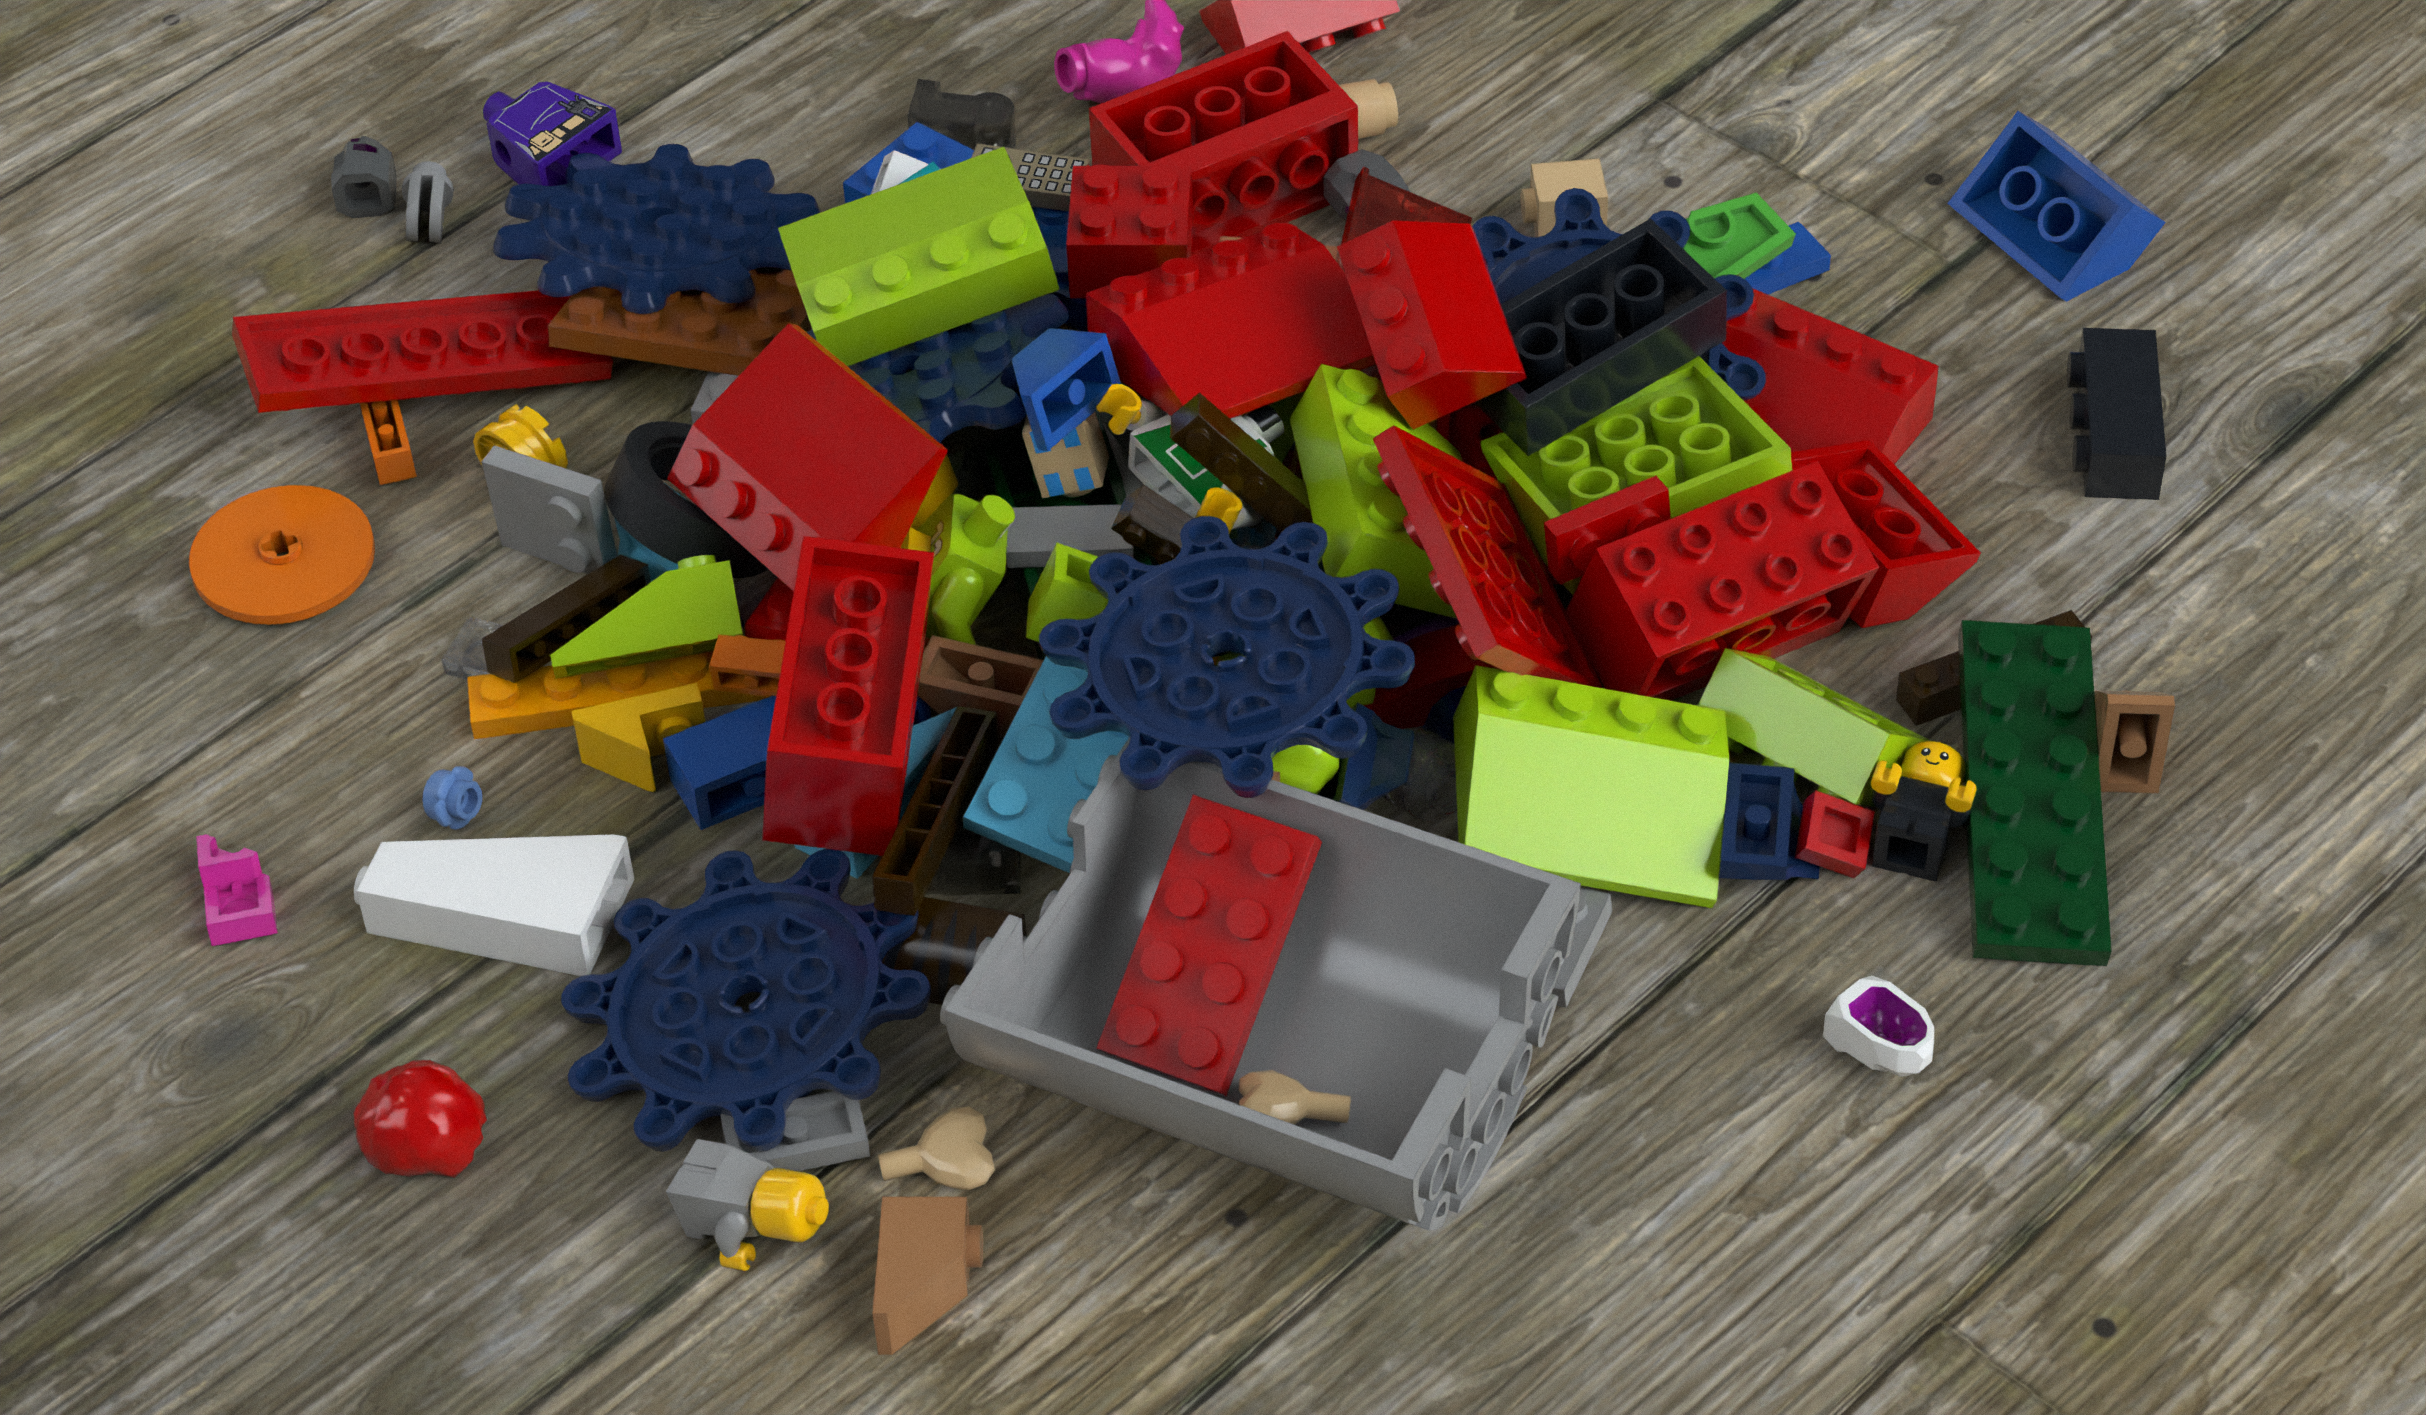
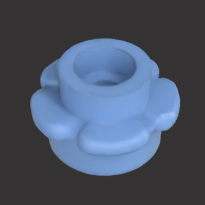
(452, 797)

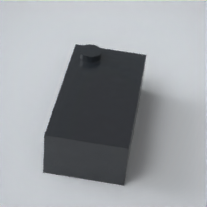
(1604, 333)

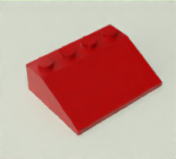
(1233, 322)
(1831, 381)
(805, 453)

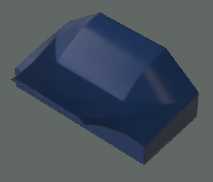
(1376, 768)
(1762, 825)

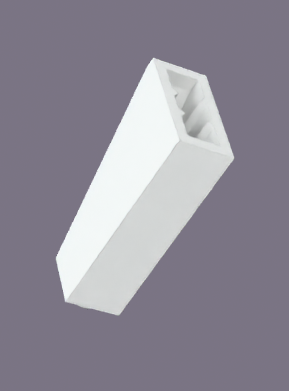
(500, 897)

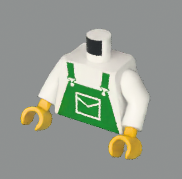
(1170, 469)

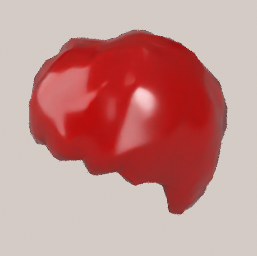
(419, 1120)

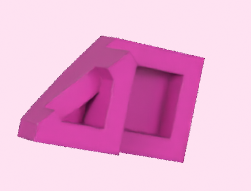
(235, 893)

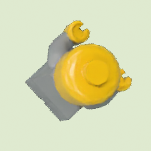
(740, 1196)

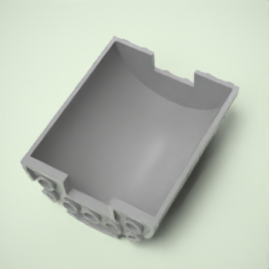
(1399, 984)

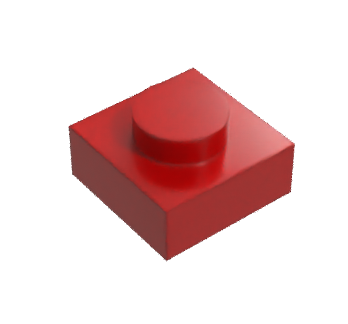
(1834, 834)

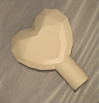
(1289, 1099)
(946, 1152)

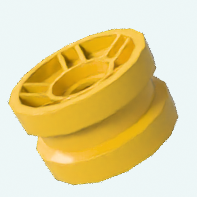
(521, 433)

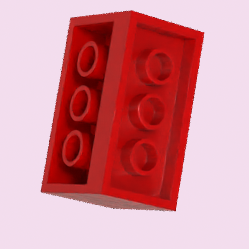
(1248, 124)
(1736, 574)
(847, 696)

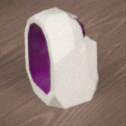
(1881, 1027)

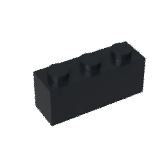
(2117, 413)

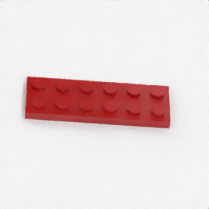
(407, 351)

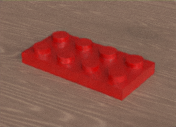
(1209, 945)

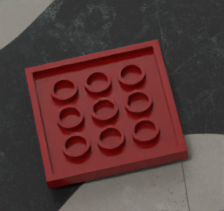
(1482, 562)

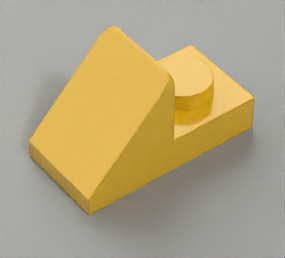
(628, 731)

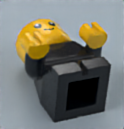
(1919, 807)

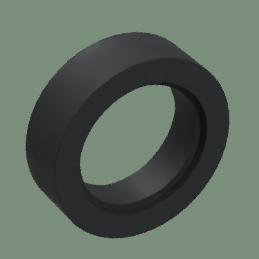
(657, 513)

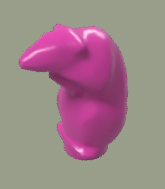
(1118, 66)

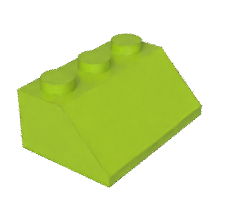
(1804, 725)

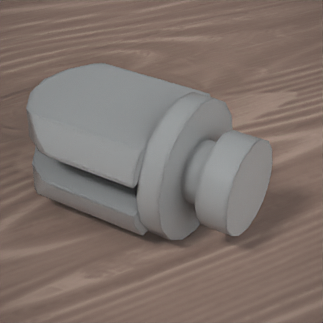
(426, 190)

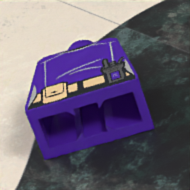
(544, 129)

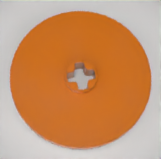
(238, 547)

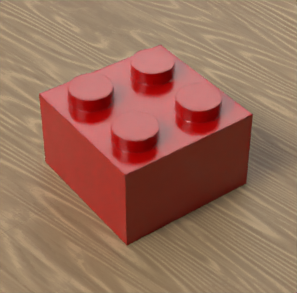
(1126, 222)

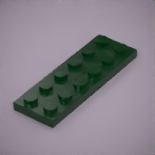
(2037, 795)

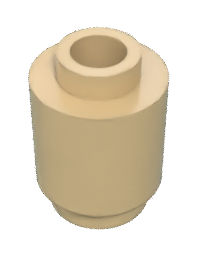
(1375, 106)

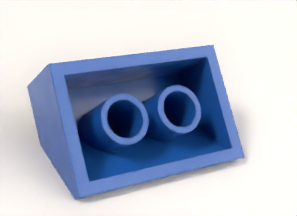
(2054, 210)

